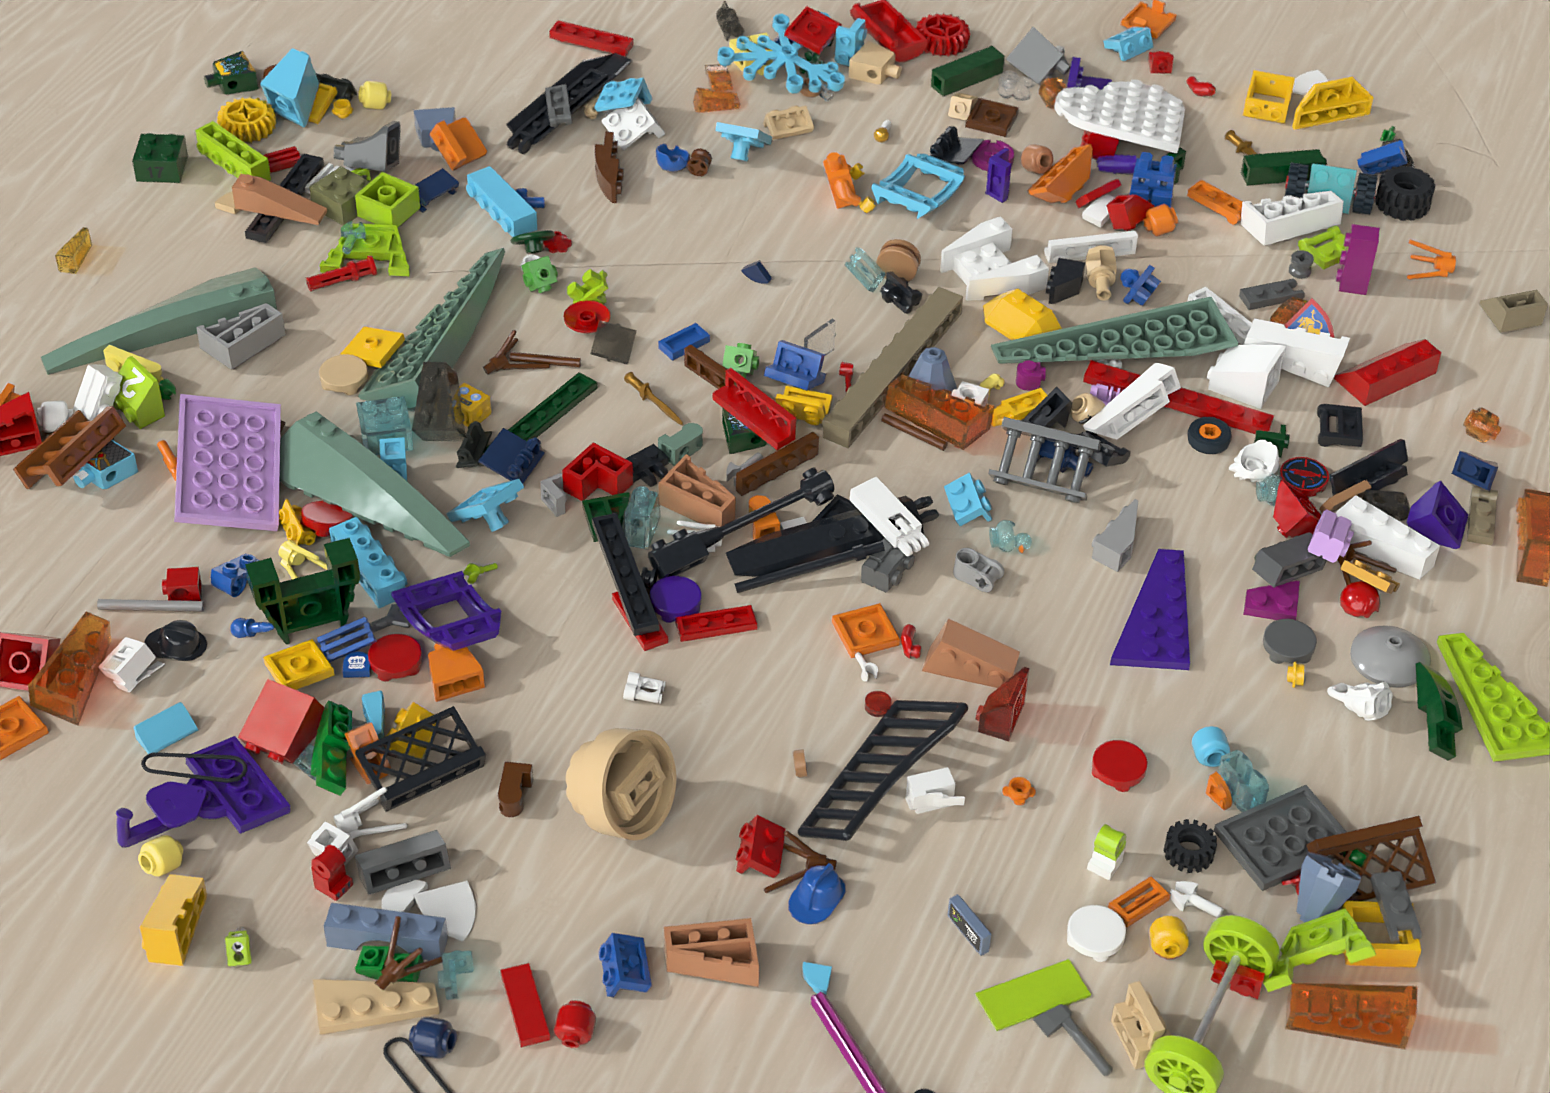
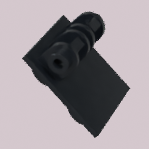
(954, 148)

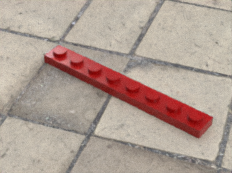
(1186, 400)

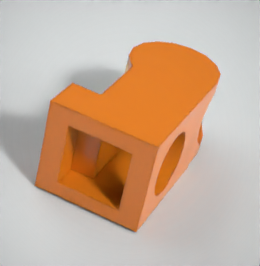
(766, 524)

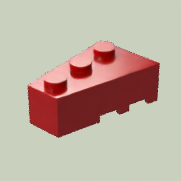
(18, 426)

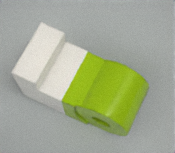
(1107, 852)

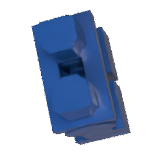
(1154, 179)

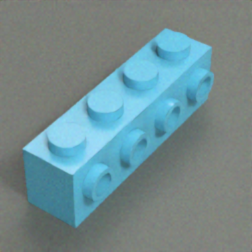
(501, 201)
(376, 569)

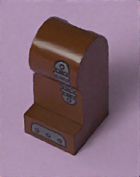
(512, 783)

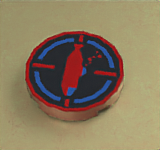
(1305, 475)

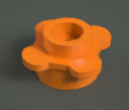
(1019, 790)

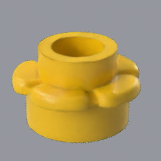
(342, 108)
(1296, 674)

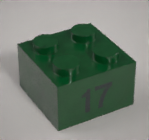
(160, 158)

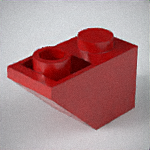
(1127, 211)

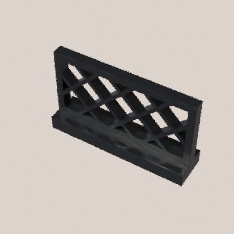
(430, 778)

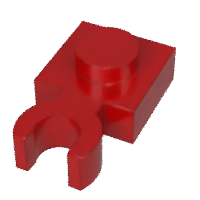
(1245, 980)

